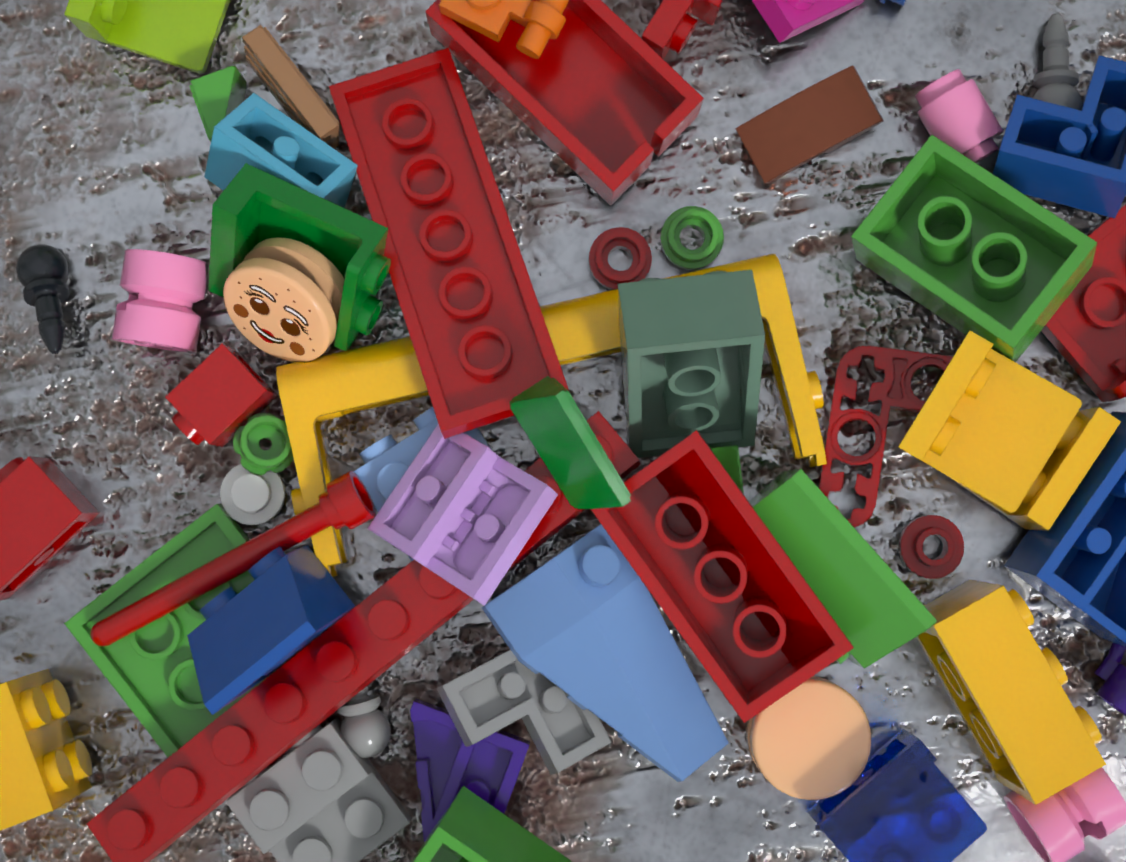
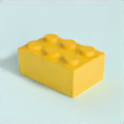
(1010, 690)

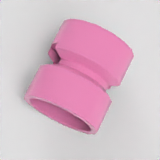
(160, 300)
(1063, 820)

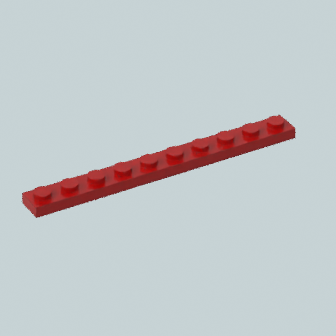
(306, 691)

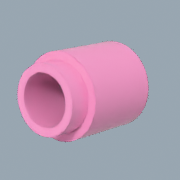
(959, 115)

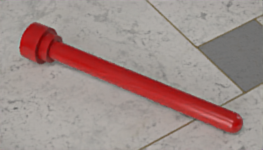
(341, 505)

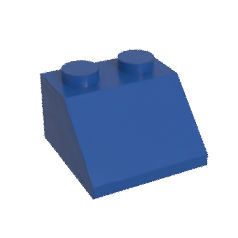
(263, 624)

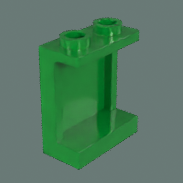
(267, 207)

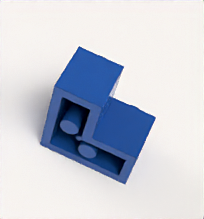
(1071, 152)

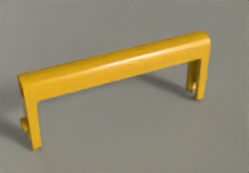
(579, 332)

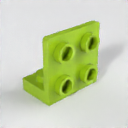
(164, 30)

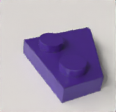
(448, 765)

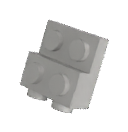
(319, 803)

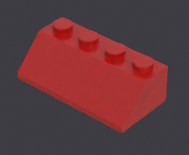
(722, 578)

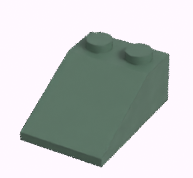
(691, 360)

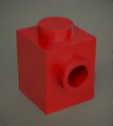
(218, 397)

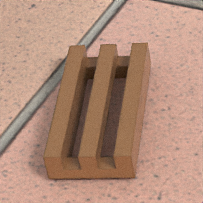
(289, 86)

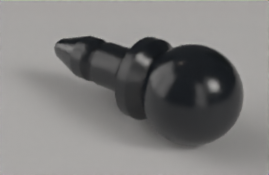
(44, 274)

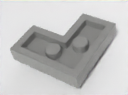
(507, 691)

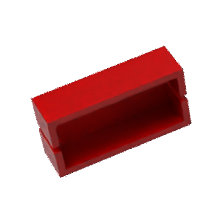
(590, 95)

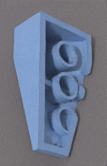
(605, 644)

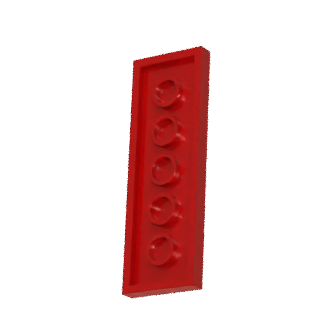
(446, 240)

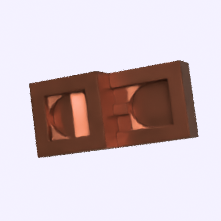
(809, 124)

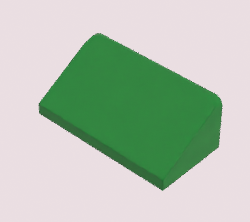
(569, 446)

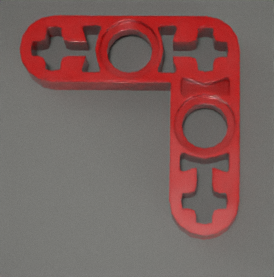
(893, 394)

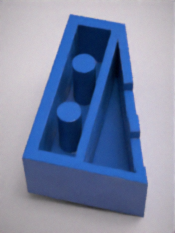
(1084, 552)

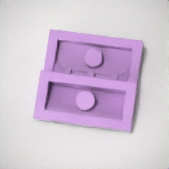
(463, 512)

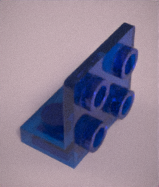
(899, 809)

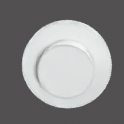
(252, 497)

